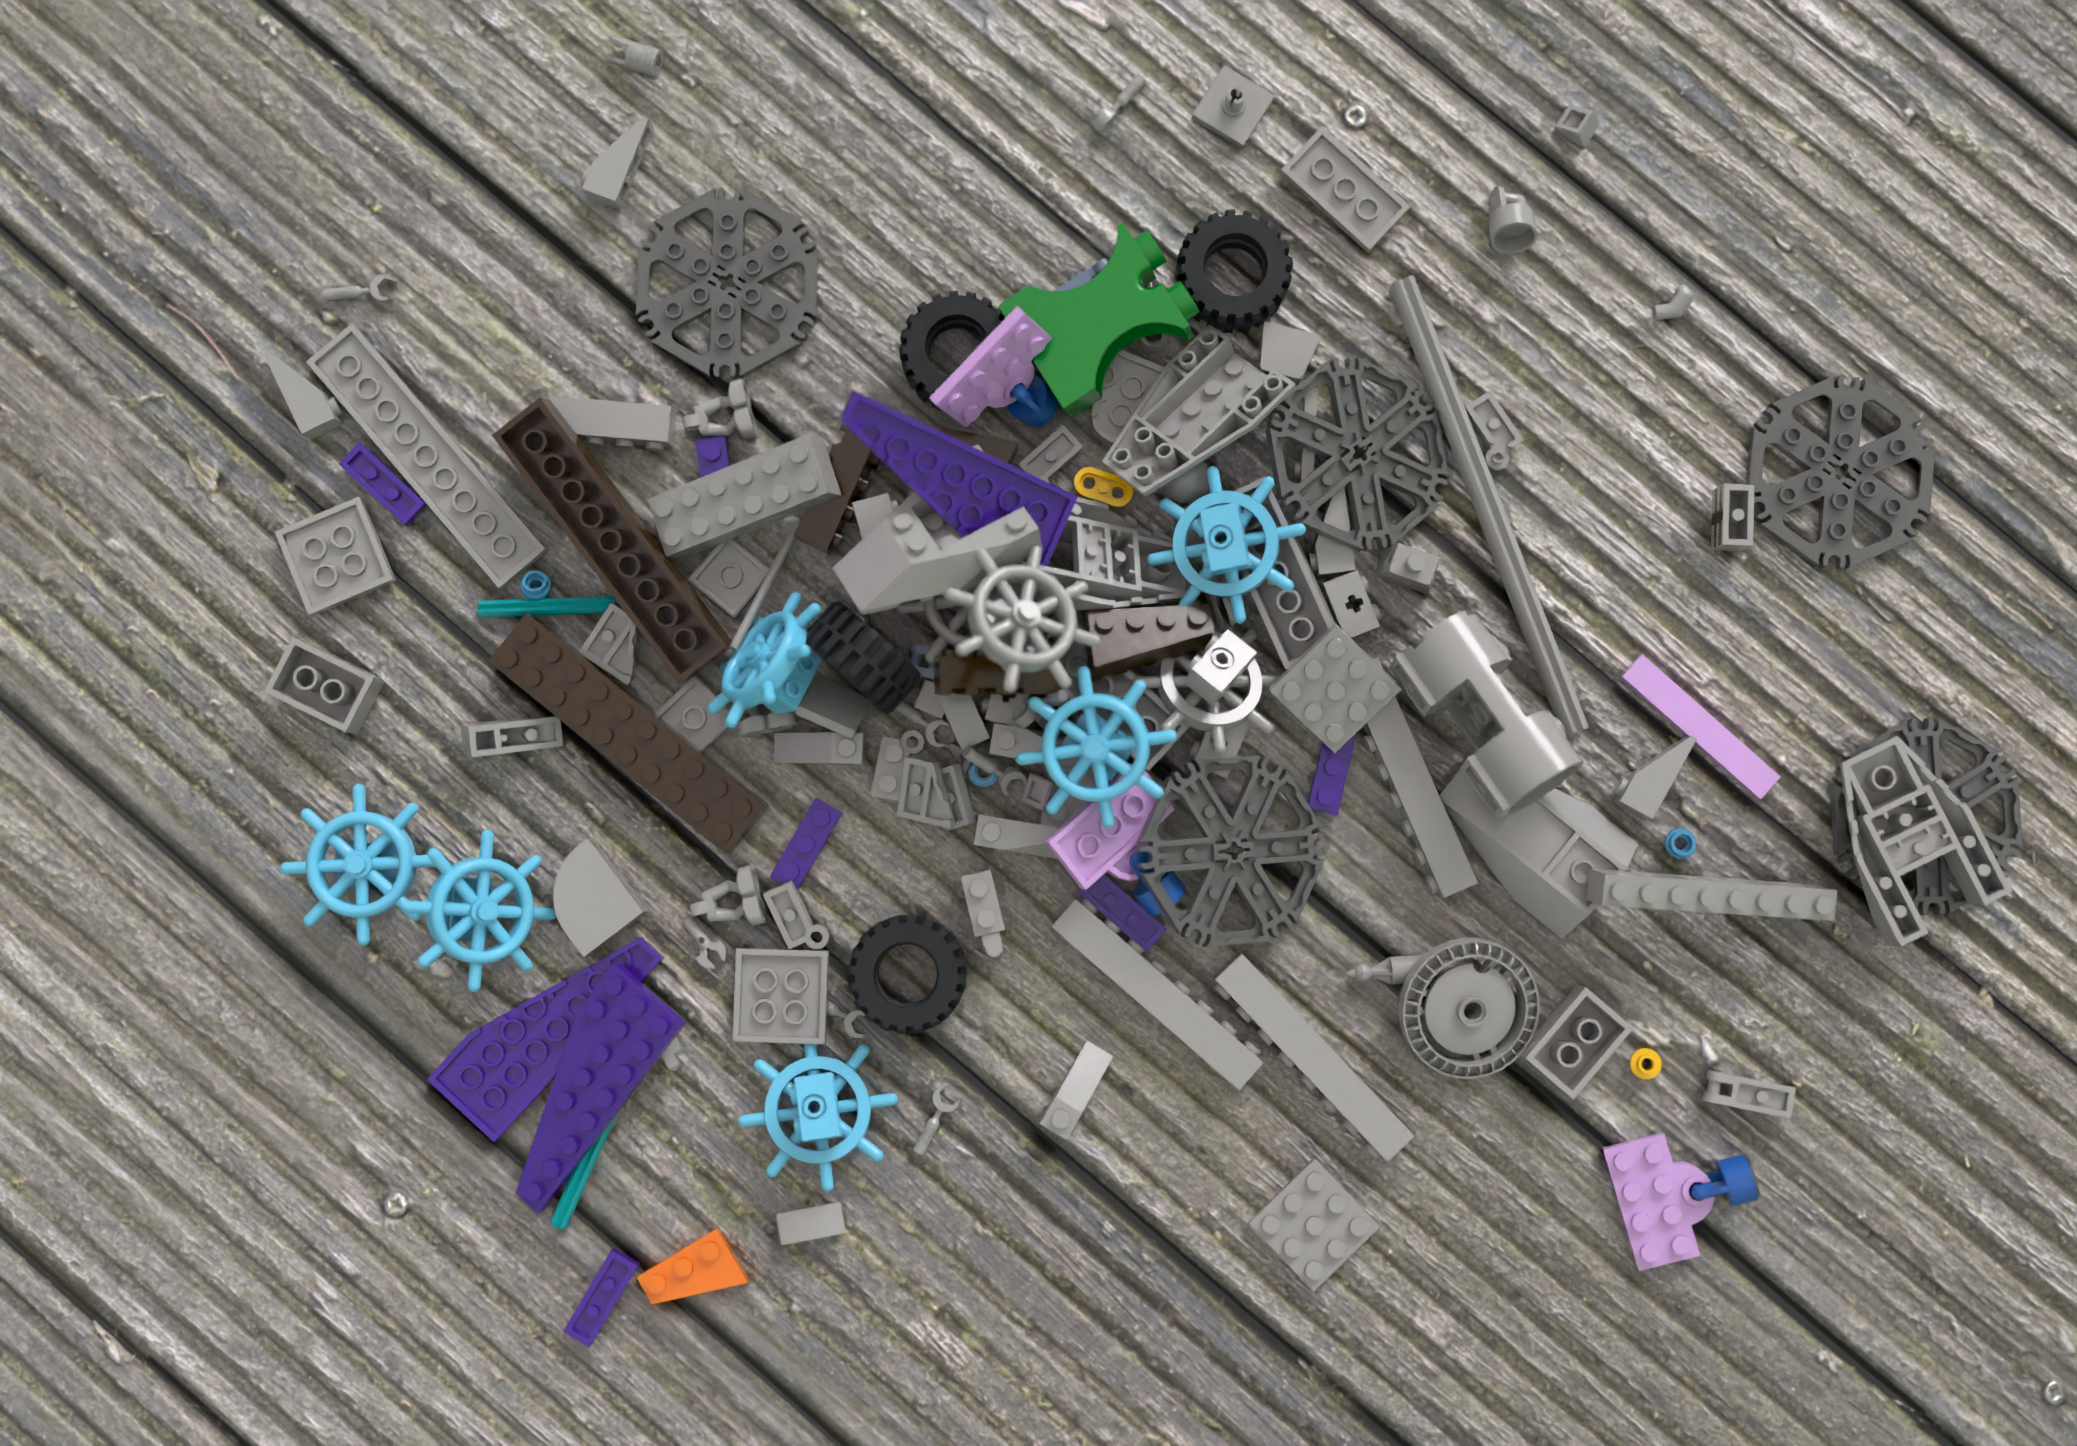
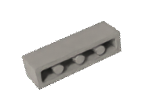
(619, 422)

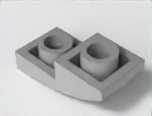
(964, 719)
(810, 1223)

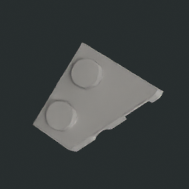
(613, 643)
(924, 793)

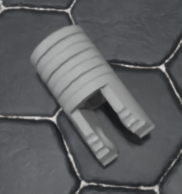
(637, 57)

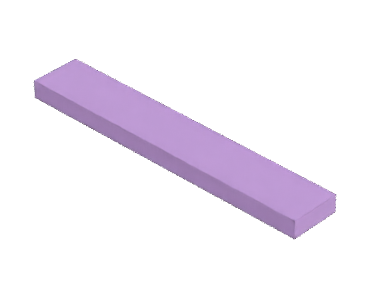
(1695, 721)

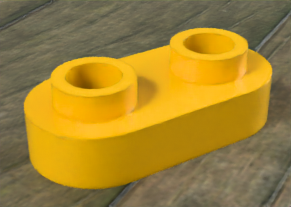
(1103, 488)

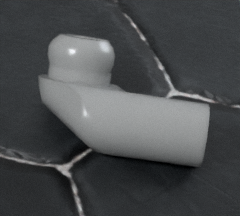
(1682, 299)

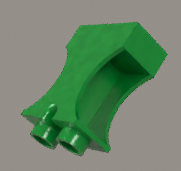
(1103, 318)

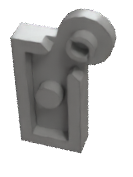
(1494, 429)

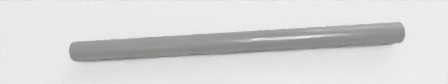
(763, 590)

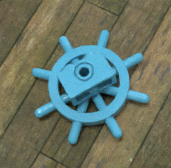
(1226, 543)
(770, 664)
(1096, 747)
(383, 863)
(469, 910)
(817, 1111)

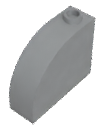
(593, 899)

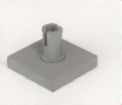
(1233, 107)

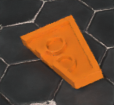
(695, 1269)

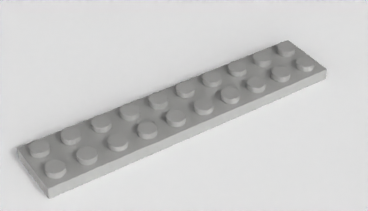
(427, 456)

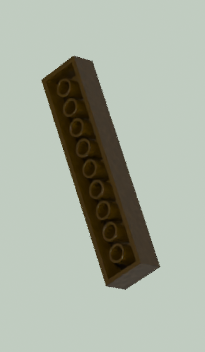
(612, 539)
(628, 733)

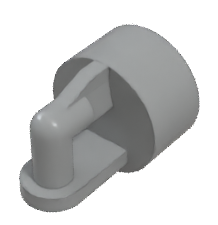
(1511, 222)

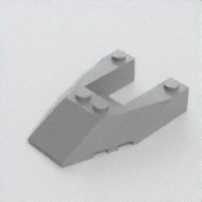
(921, 555)
(1113, 561)
(1902, 821)
(1024, 836)

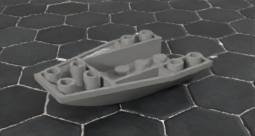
(1193, 412)
(1541, 850)

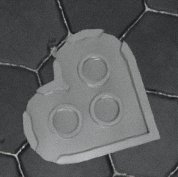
(1122, 393)

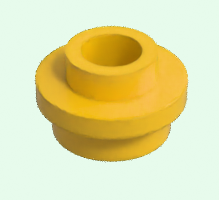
(1636, 1063)

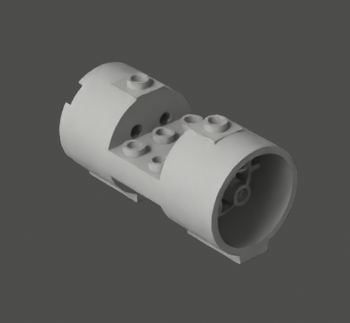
(1460, 672)

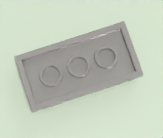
(1344, 189)

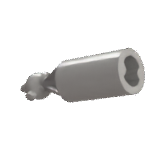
(1391, 970)

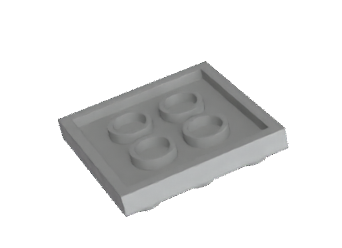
(335, 556)
(1335, 688)
(780, 996)
(1313, 1224)

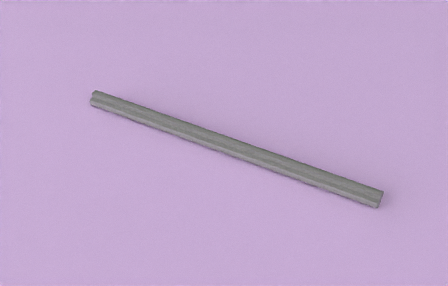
(1488, 505)

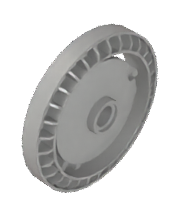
(1486, 1022)

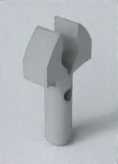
(705, 944)

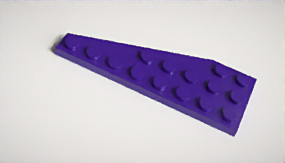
(955, 478)
(517, 1055)
(606, 1057)

